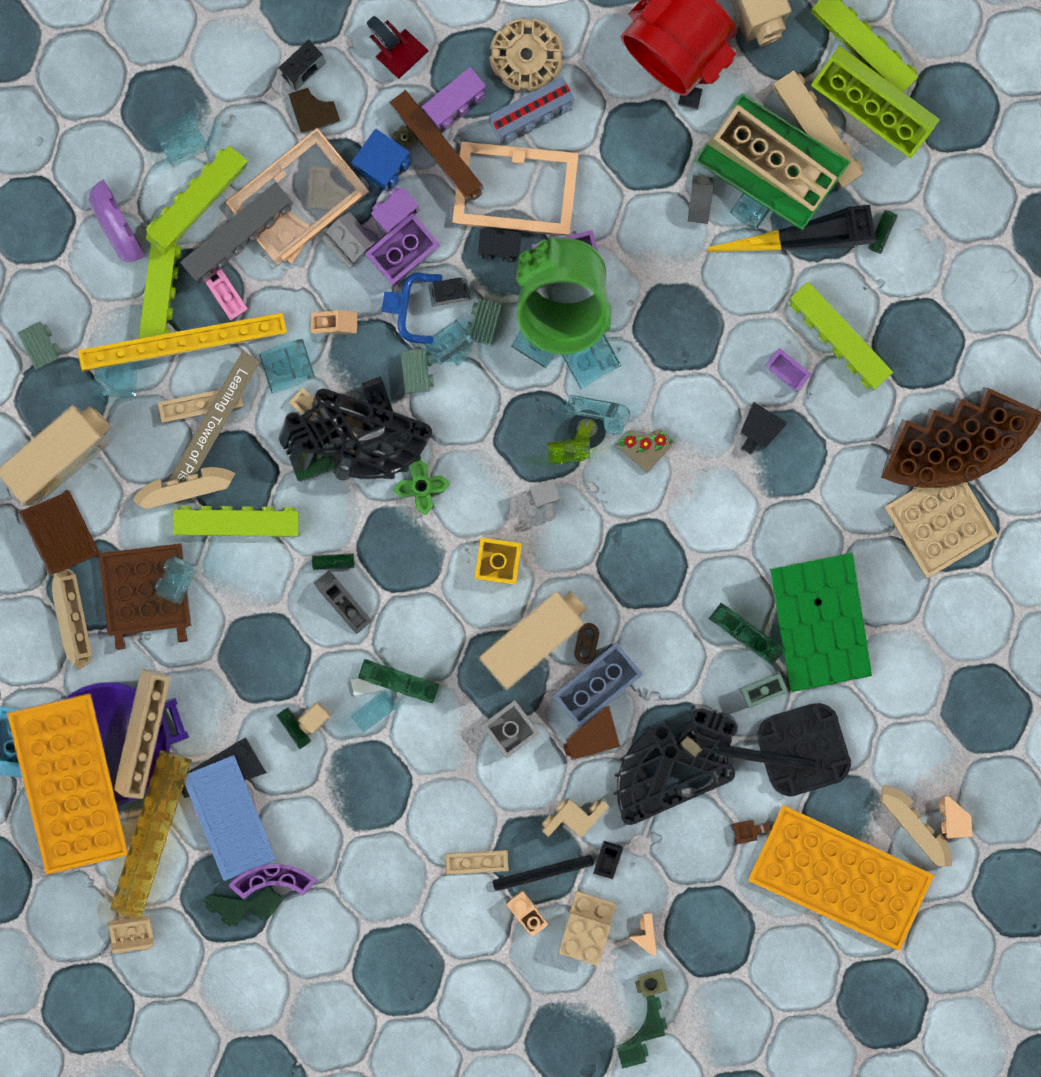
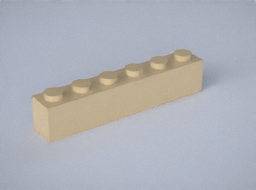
(813, 121)
(142, 733)

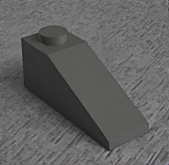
(342, 601)

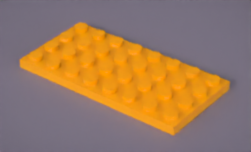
(67, 783)
(840, 877)

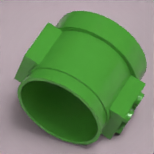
(555, 325)

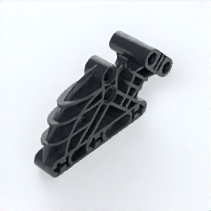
(307, 438)
(708, 734)

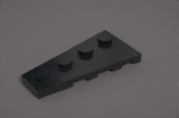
(246, 759)

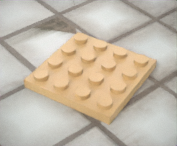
(940, 525)

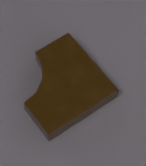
(312, 112)

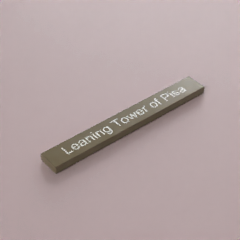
(216, 417)

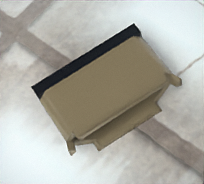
(690, 747)

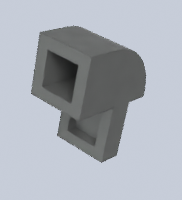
(700, 199)

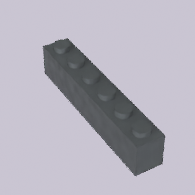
(237, 232)

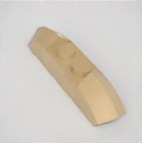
(156, 494)
(71, 618)
(898, 805)

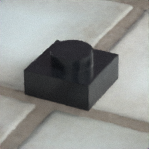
(691, 100)

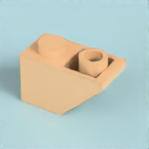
(956, 821)
(527, 913)

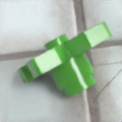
(410, 487)

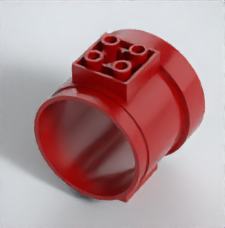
(680, 41)

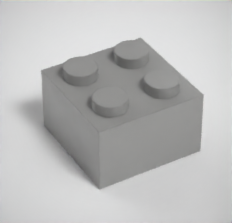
(510, 729)

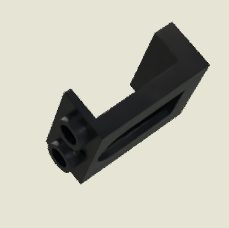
(304, 60)

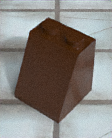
(593, 737)

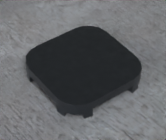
(810, 734)

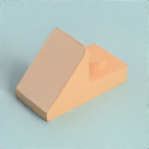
(647, 939)

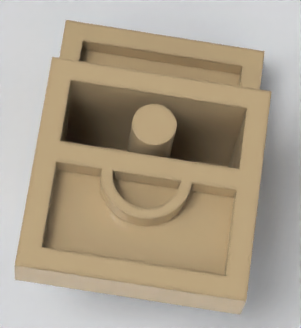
(574, 816)
(587, 928)

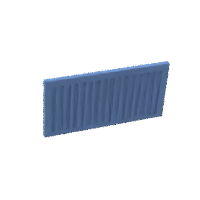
(229, 818)

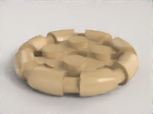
(535, 63)

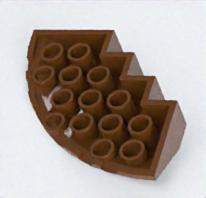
(962, 444)

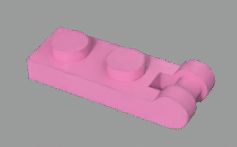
(226, 295)

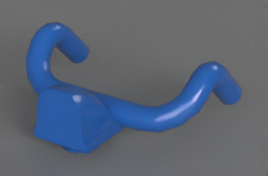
(398, 304)

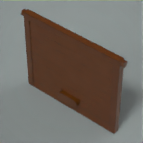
(59, 533)

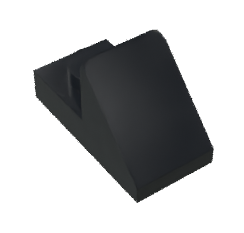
(376, 393)
(608, 859)

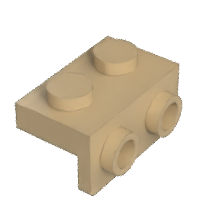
(131, 934)

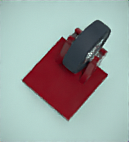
(401, 52)

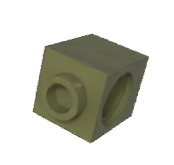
(660, 983)

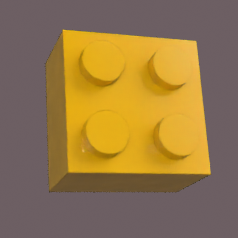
(498, 561)

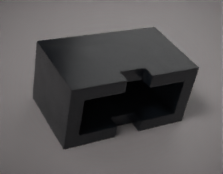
(498, 245)

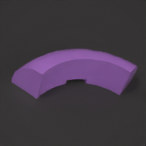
(113, 223)
(272, 875)

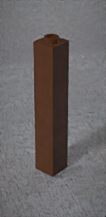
(437, 146)

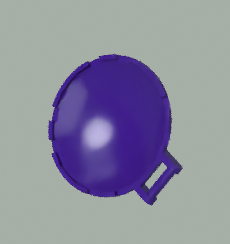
(113, 711)

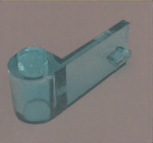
(613, 414)

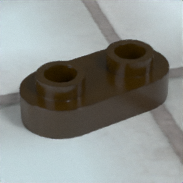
(586, 643)

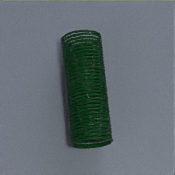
(885, 228)
(323, 559)
(295, 731)

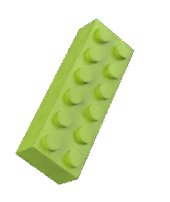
(875, 102)

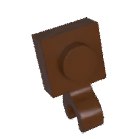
(747, 831)

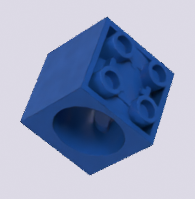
(382, 160)

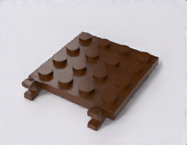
(131, 594)

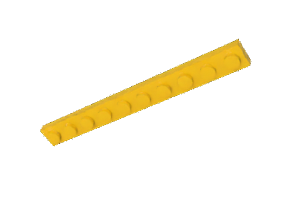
(181, 342)

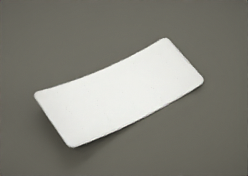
(362, 687)

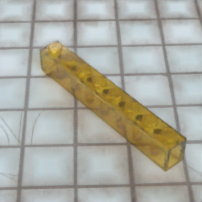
(150, 834)

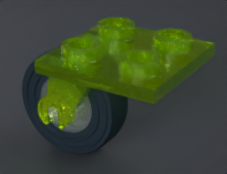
(584, 435)

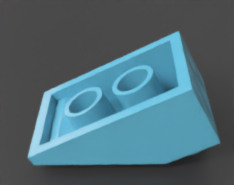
(8, 756)

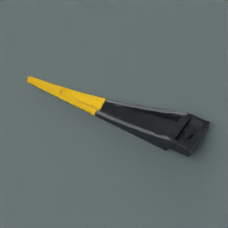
(835, 230)

